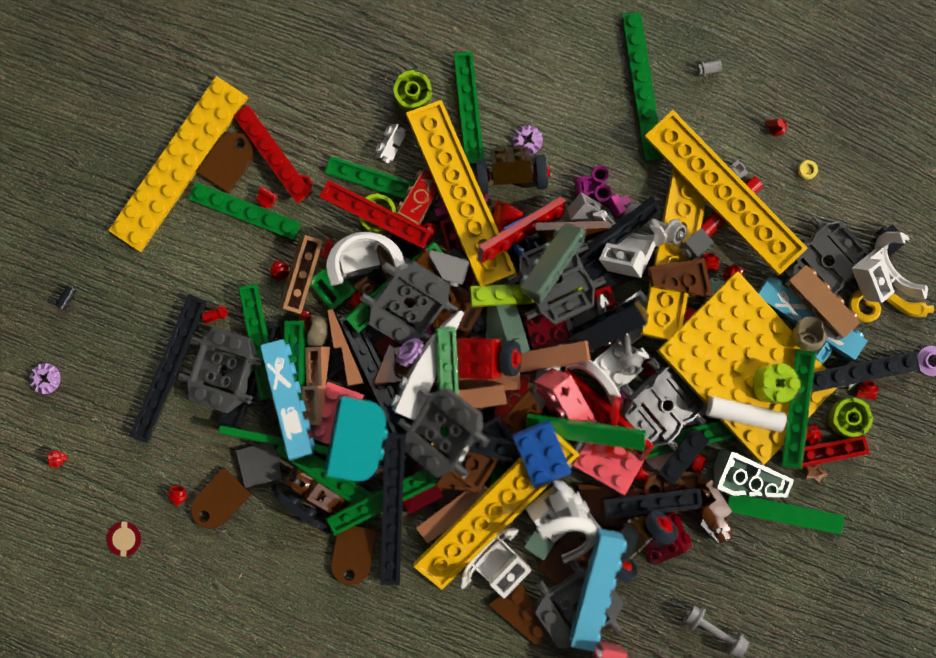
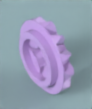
(525, 131)
(409, 351)
(53, 377)

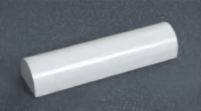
(745, 414)

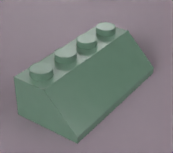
(553, 262)

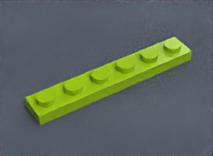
(504, 295)

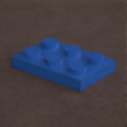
(542, 453)

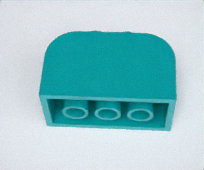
(355, 439)

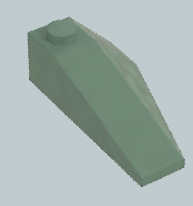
(506, 323)
(744, 477)

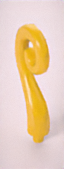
(912, 309)

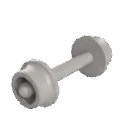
(674, 229)
(629, 363)
(737, 645)

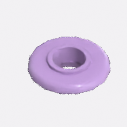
(923, 360)

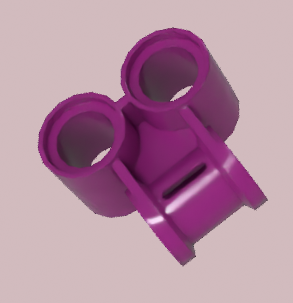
(592, 185)

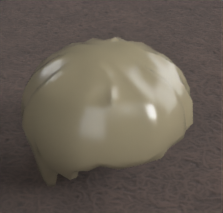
(319, 331)
(809, 334)

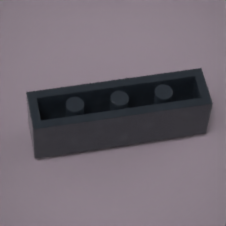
(611, 325)

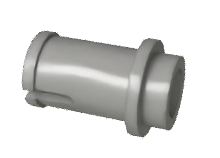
(709, 67)

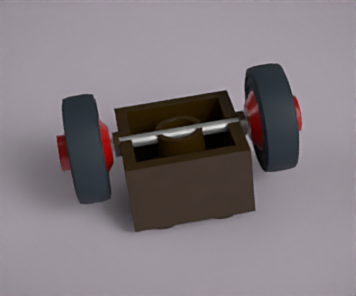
(512, 167)
(639, 535)

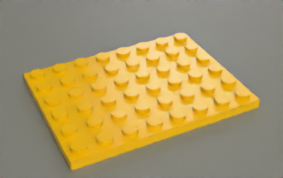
(723, 350)

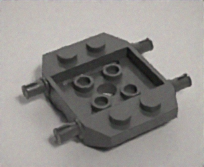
(833, 241)
(573, 278)
(414, 282)
(209, 368)
(662, 386)
(442, 410)
(565, 595)

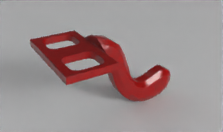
(614, 422)

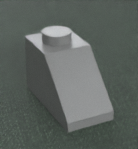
(584, 207)
(450, 267)

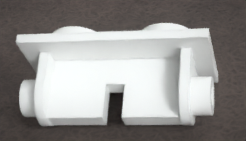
(386, 149)

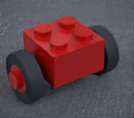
(487, 358)

